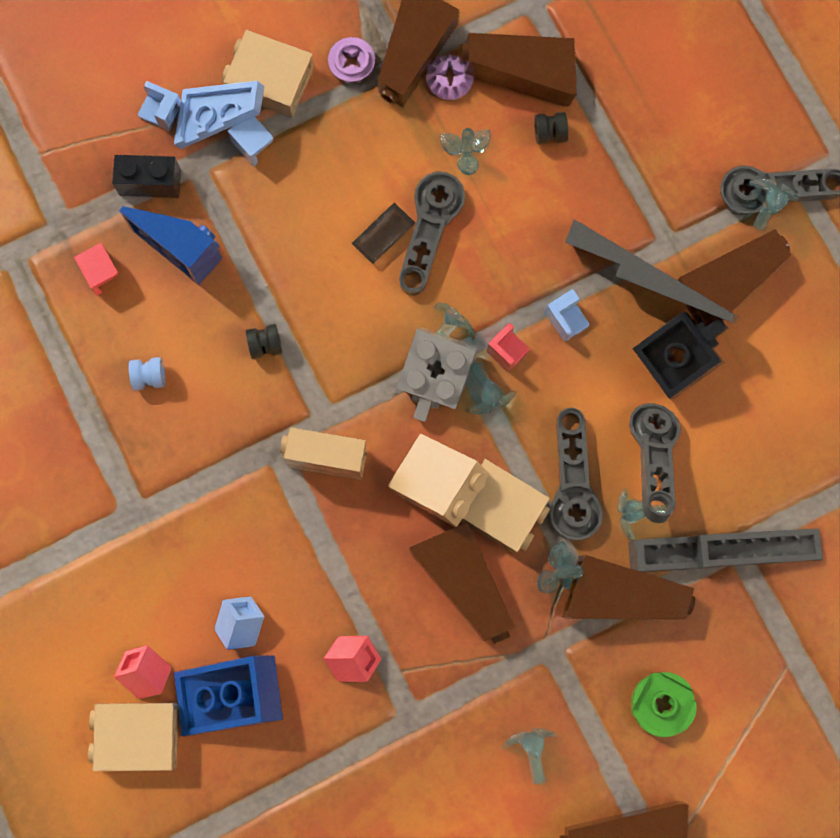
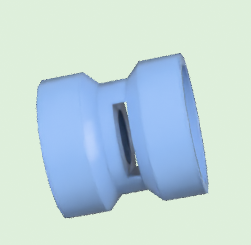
(149, 373)

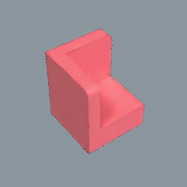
(96, 267)
(507, 348)
(352, 658)
(143, 672)

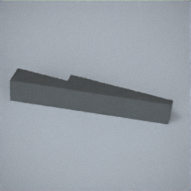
(641, 272)
(725, 550)

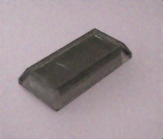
(383, 233)

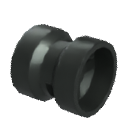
(551, 128)
(264, 341)

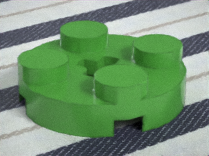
(680, 698)

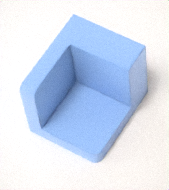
(160, 106)
(250, 138)
(566, 315)
(239, 622)

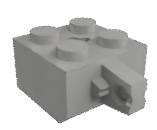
(419, 378)

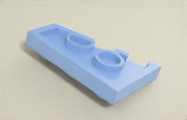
(214, 109)

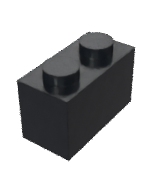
(146, 176)

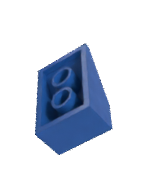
(177, 240)
(228, 695)

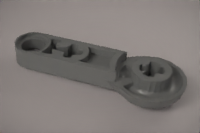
(754, 201)
(431, 223)
(656, 456)
(574, 484)

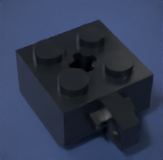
(681, 334)

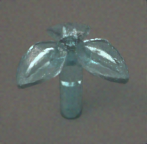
(470, 142)
(776, 200)
(453, 319)
(491, 393)
(632, 512)
(558, 558)
(533, 744)

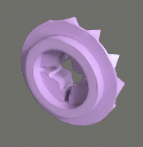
(350, 48)
(440, 86)

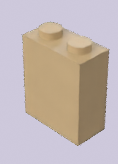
(275, 65)
(324, 453)
(439, 480)
(506, 509)
(134, 736)

